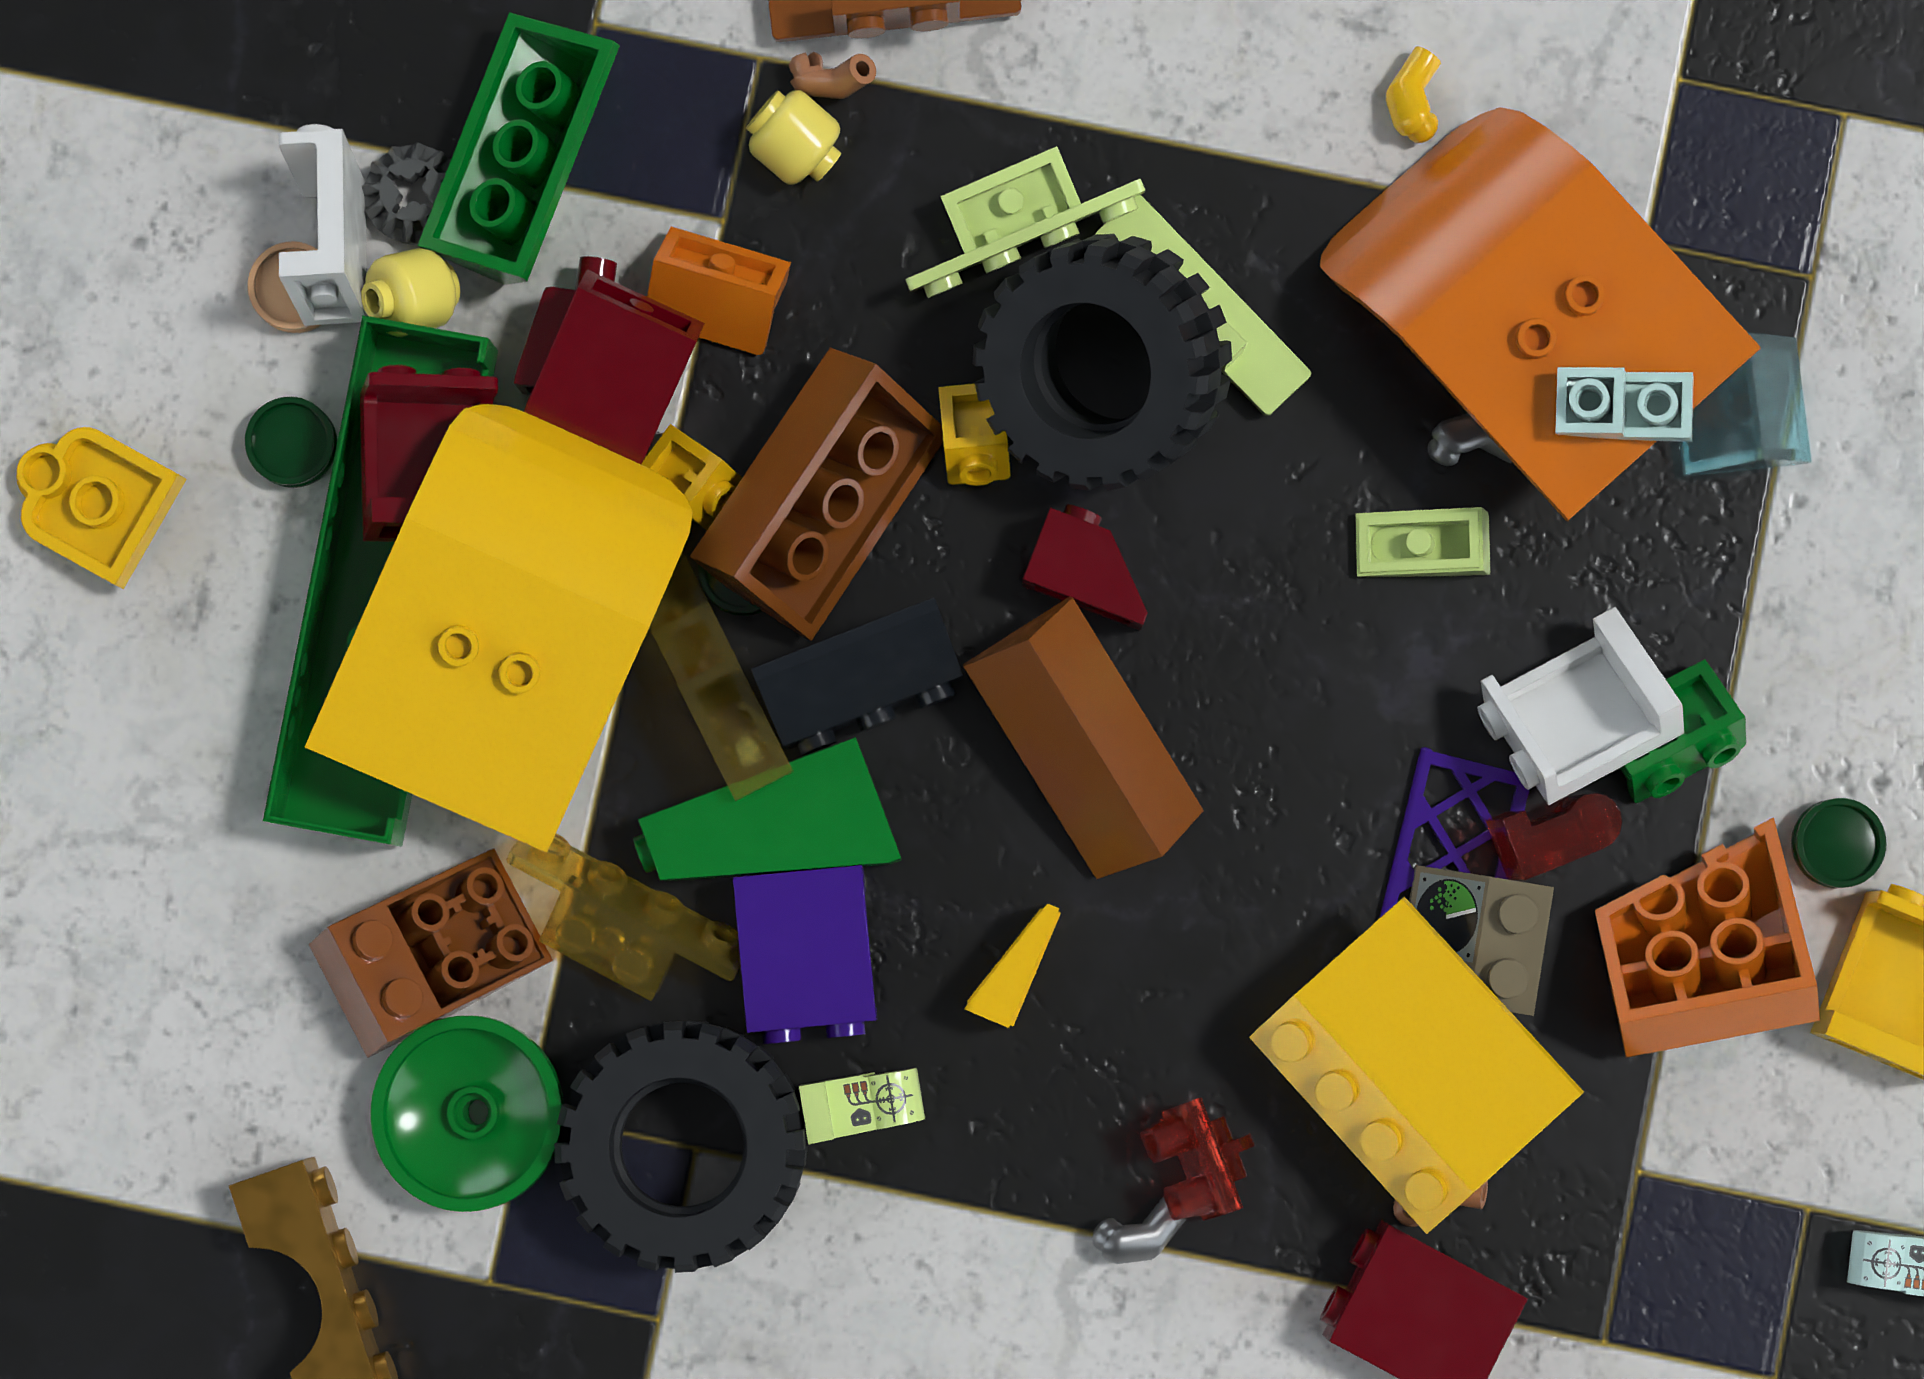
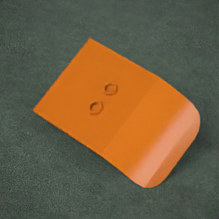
(1525, 261)

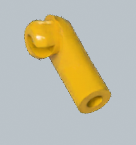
(1408, 100)

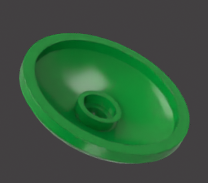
(425, 1120)

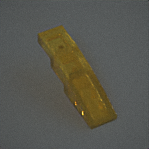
(716, 686)

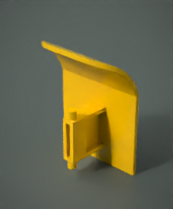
(505, 621)

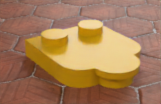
(95, 501)

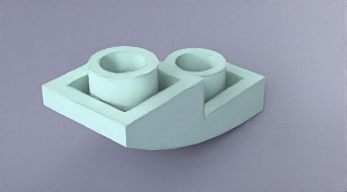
(1624, 404)

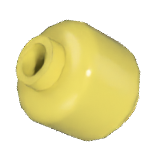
(794, 137)
(411, 289)

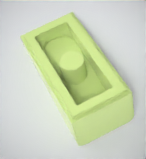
(1423, 543)

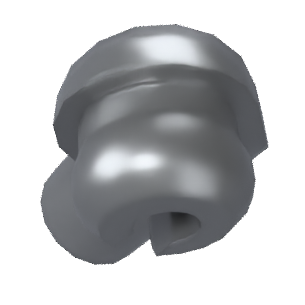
(1136, 1241)

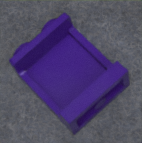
(805, 952)

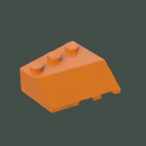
(1710, 950)

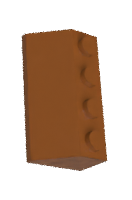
(820, 492)

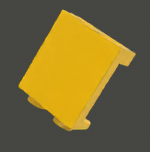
(1879, 983)

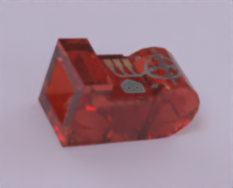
(1574, 830)

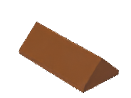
(1085, 740)

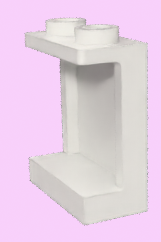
(327, 281)
(1583, 711)

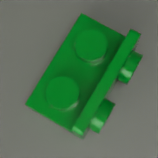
(1710, 738)

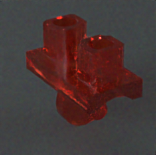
(1207, 1157)

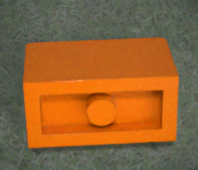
(720, 286)

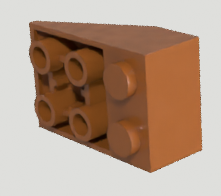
(429, 951)

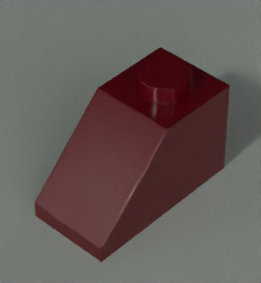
(1085, 563)

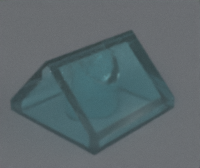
(1752, 416)

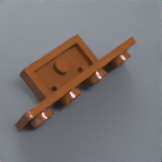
(871, 18)

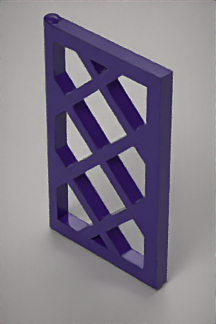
(1420, 812)

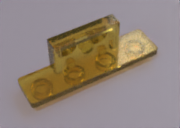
(621, 923)

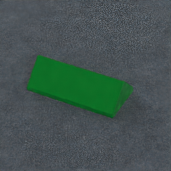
(518, 148)

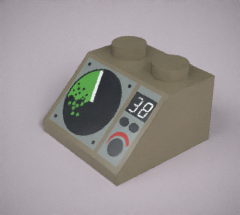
(1491, 925)

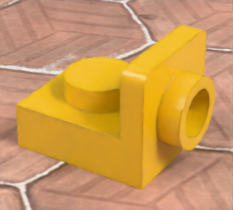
(970, 445)
(695, 472)

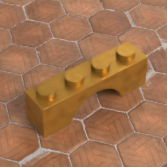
(294, 1216)

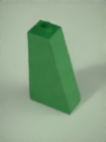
(804, 821)

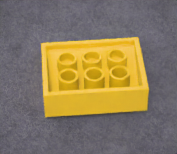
(1416, 1065)

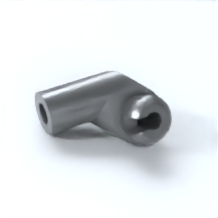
(1460, 436)

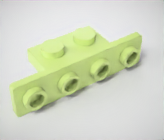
(1014, 209)
(1260, 360)

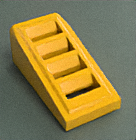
(1008, 983)

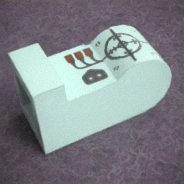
(1887, 1261)

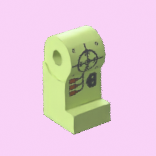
(860, 1104)

